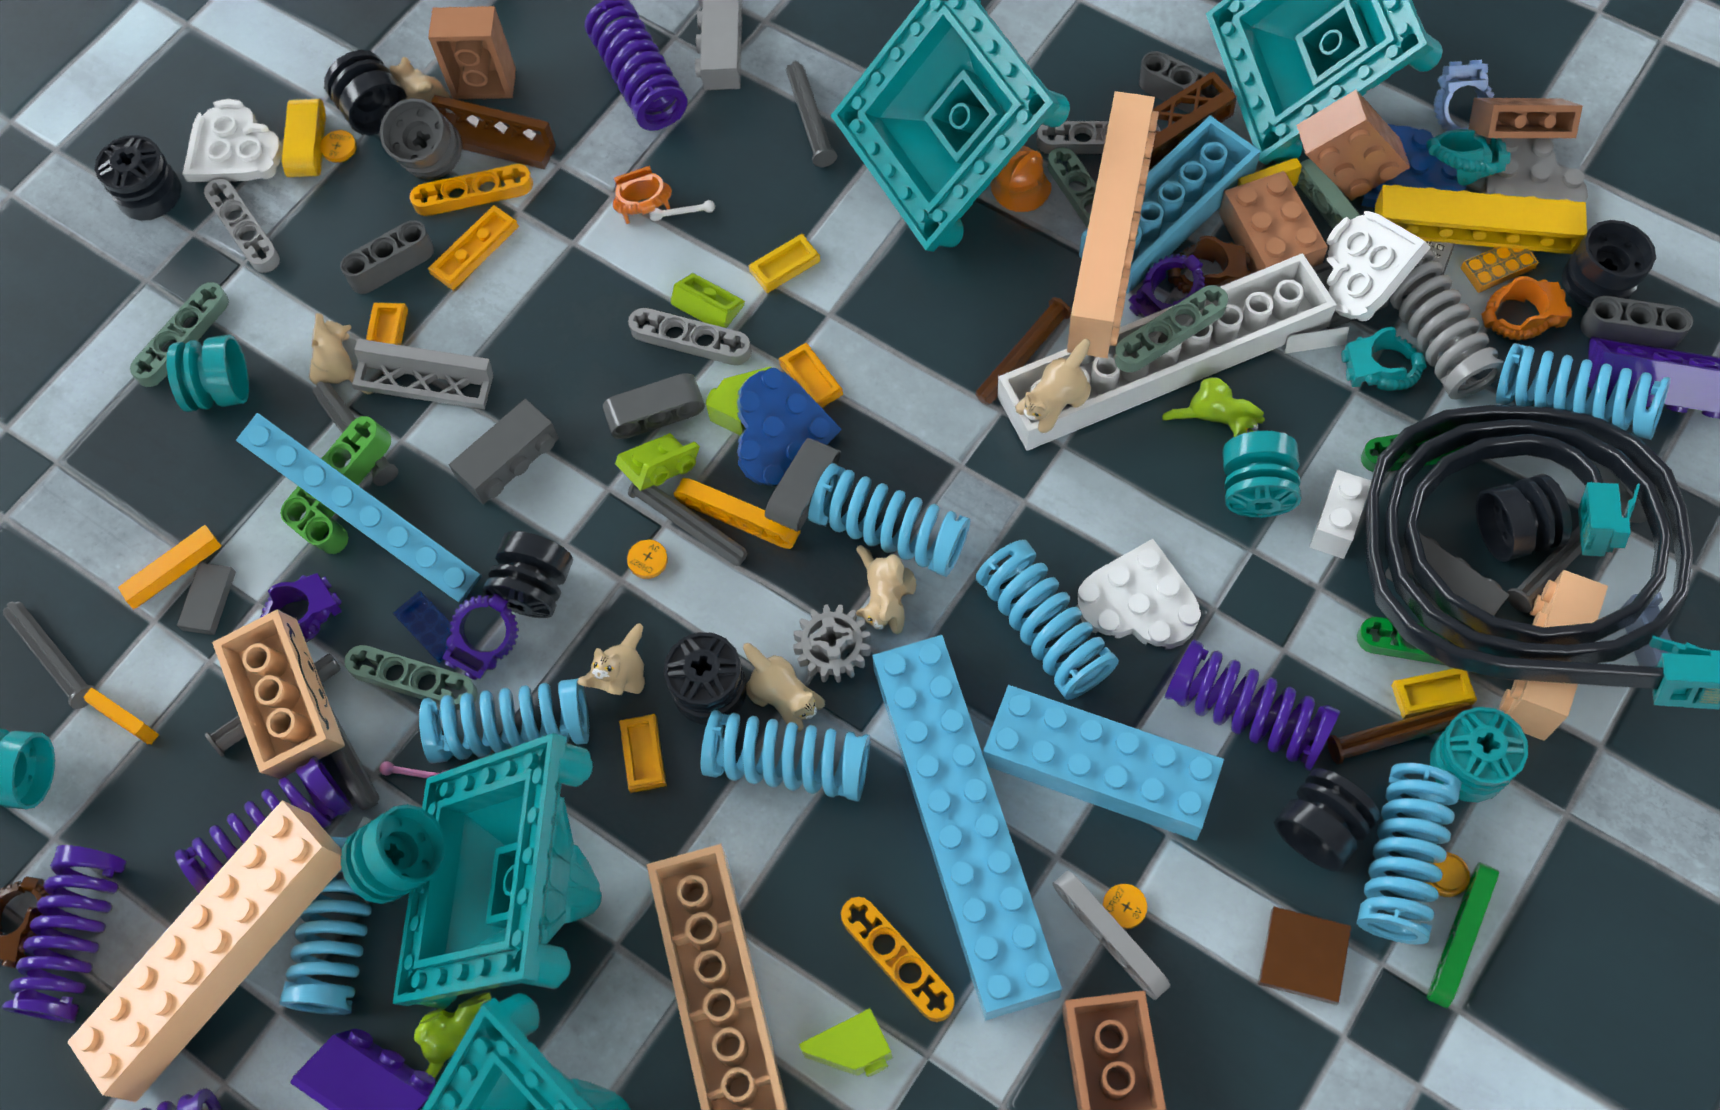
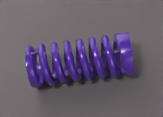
(635, 64)
(1184, 691)
(323, 790)
(27, 999)

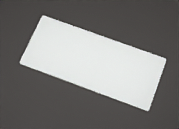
(1316, 340)

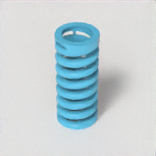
(1514, 384)
(940, 556)
(1039, 593)
(442, 747)
(719, 756)
(1421, 848)
(311, 994)

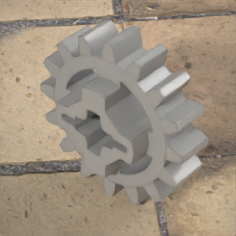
(816, 645)

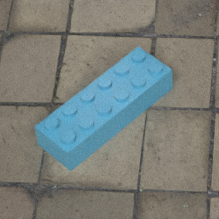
(1186, 191)
(1102, 762)

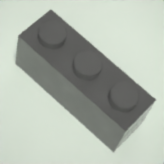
(504, 451)
(1458, 576)

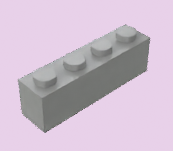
(719, 44)

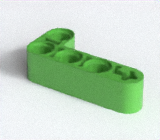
(362, 443)

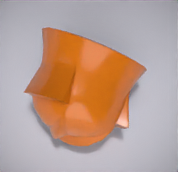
(1022, 182)

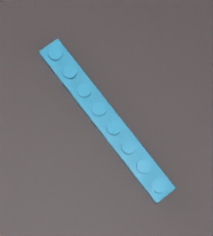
(359, 508)

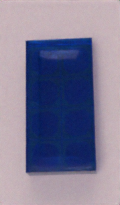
(425, 624)

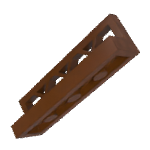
(1219, 107)
(496, 139)

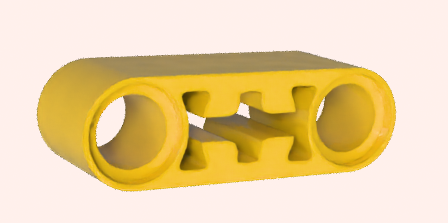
(302, 138)

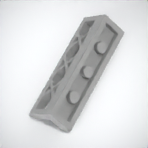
(424, 363)

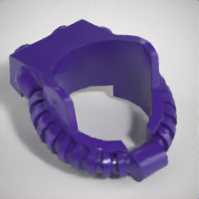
(1144, 300)
(311, 589)
(463, 654)

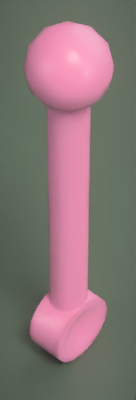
(388, 768)

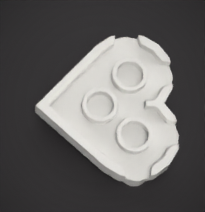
(231, 146)
(1369, 263)
(1141, 598)

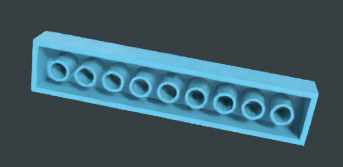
(966, 829)

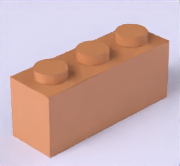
(1525, 117)

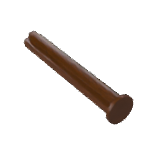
(1025, 348)
(1393, 733)

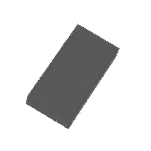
(206, 598)

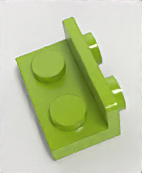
(657, 461)

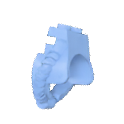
(1453, 78)

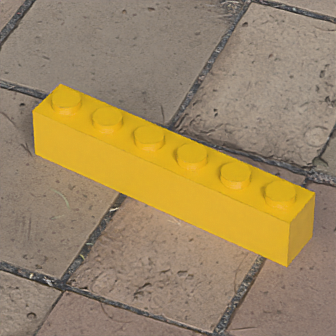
(1485, 218)

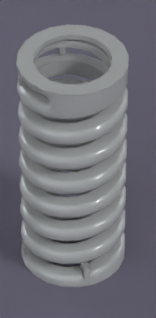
(1447, 320)

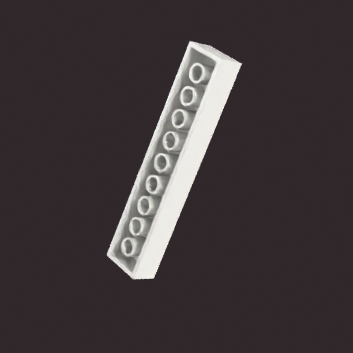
(1257, 319)

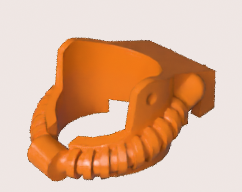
(638, 186)
(1546, 297)

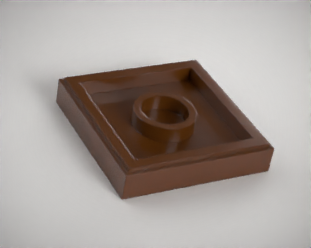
(1304, 955)

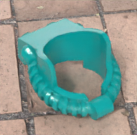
(1469, 154)
(1363, 367)

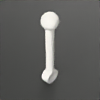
(708, 206)

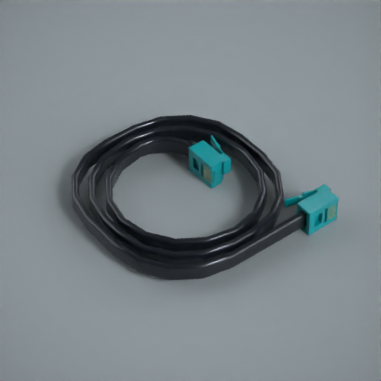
(1525, 651)

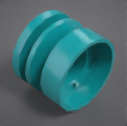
(207, 373)
(1261, 474)
(1461, 752)
(25, 768)
(394, 854)

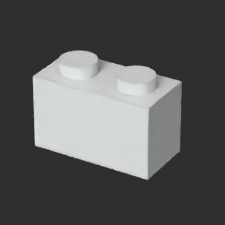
(1340, 514)

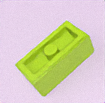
(706, 301)

